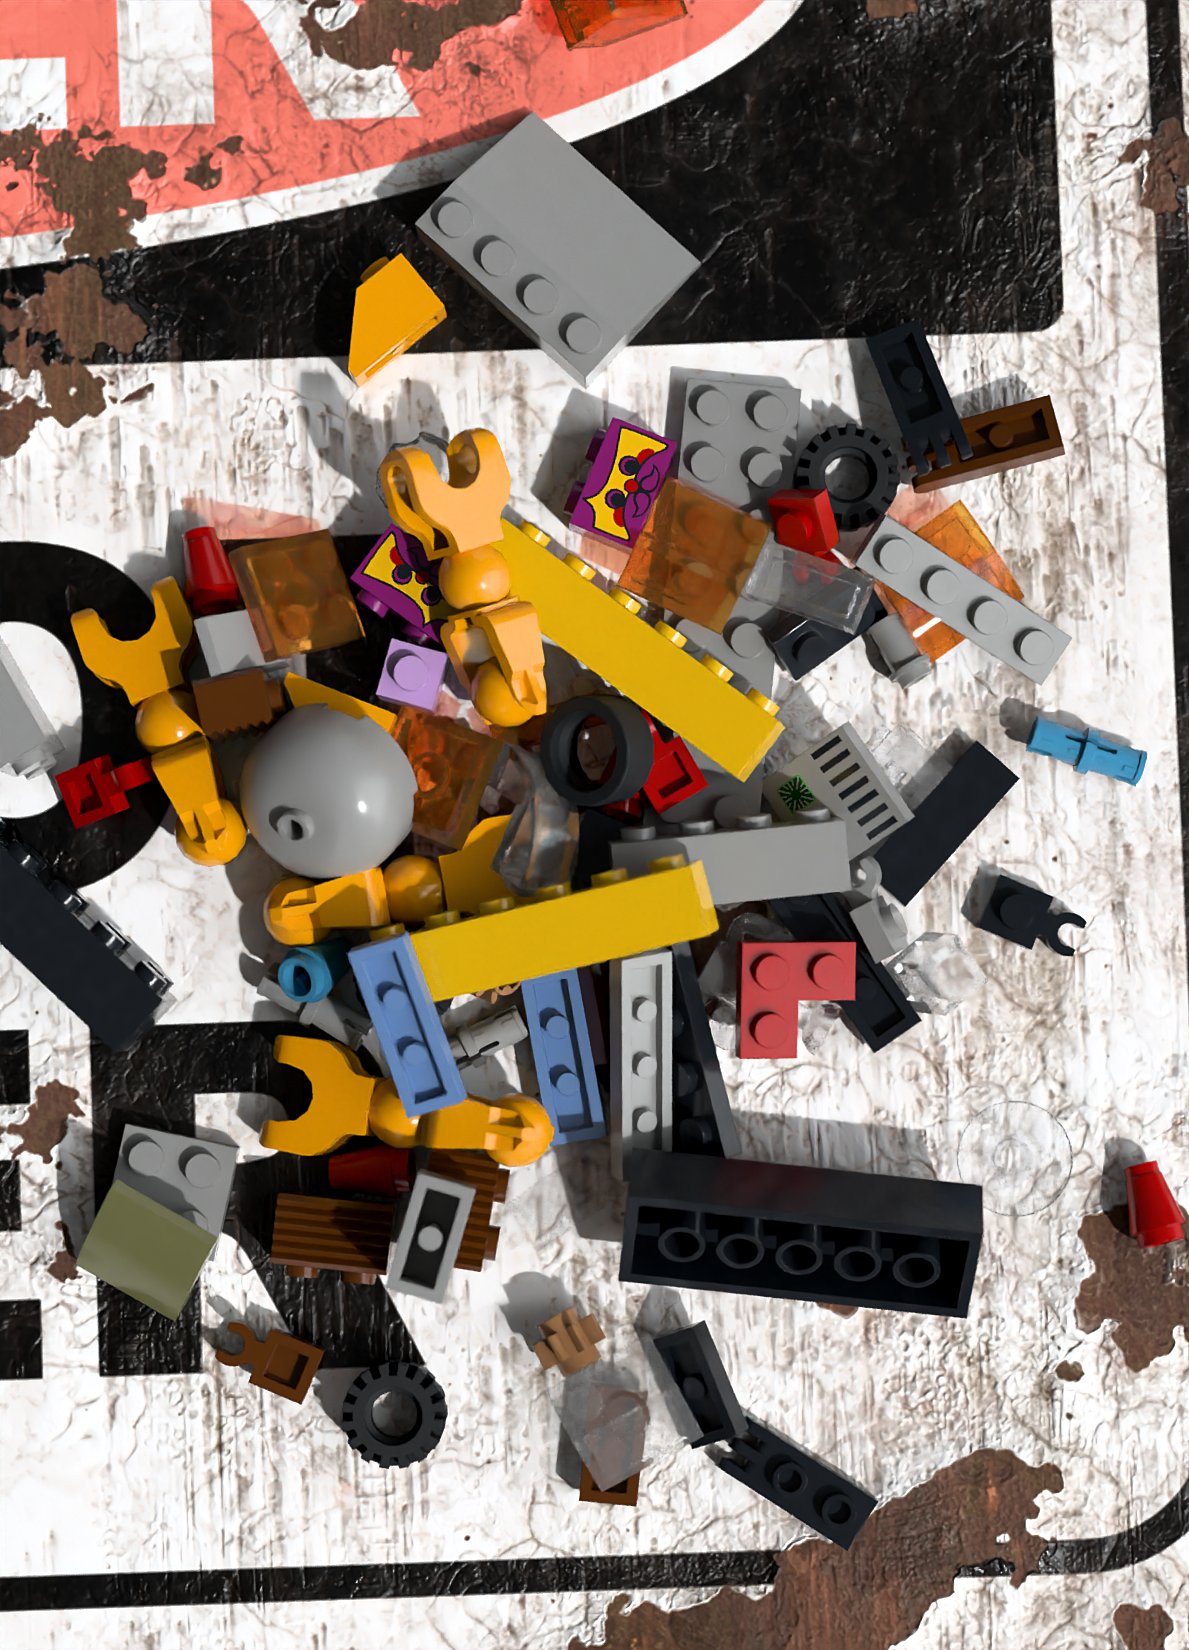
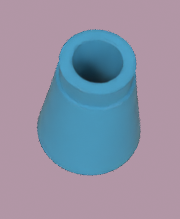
(314, 969)

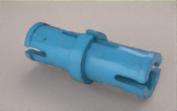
(1086, 751)

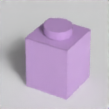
(413, 676)

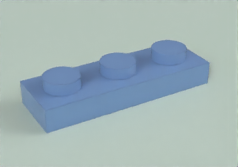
(407, 1024)
(564, 1057)

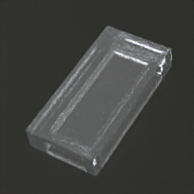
(810, 587)
(566, 1196)

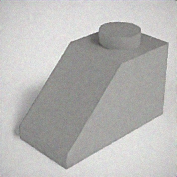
(232, 644)

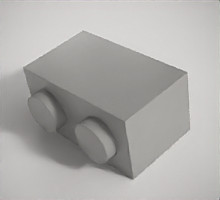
(430, 1236)

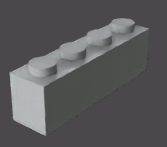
(752, 859)

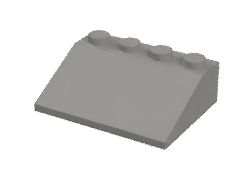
(556, 248)

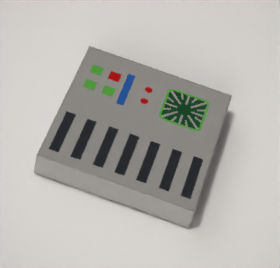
(845, 779)

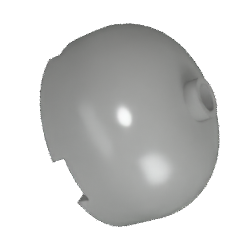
(327, 793)

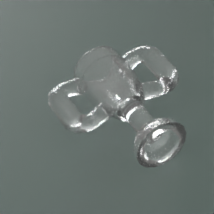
(719, 984)

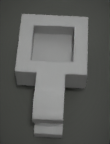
(877, 922)

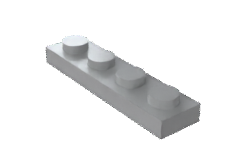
(961, 599)
(640, 1056)

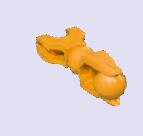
(492, 638)
(168, 723)
(408, 890)
(354, 1103)

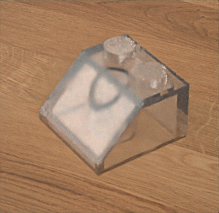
(624, 1412)

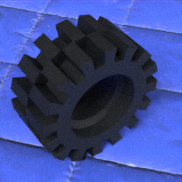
(866, 448)
(389, 1449)

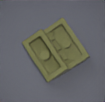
(146, 1250)

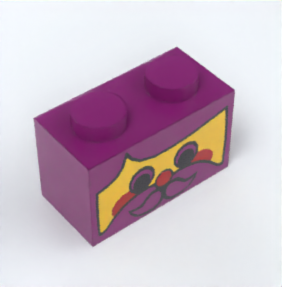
(621, 484)
(403, 581)

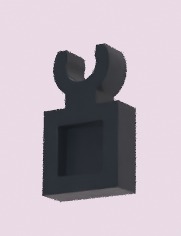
(1022, 914)

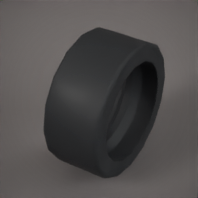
(560, 750)

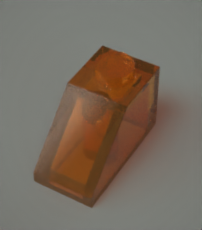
(611, 21)

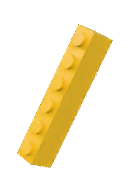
(637, 658)
(562, 928)

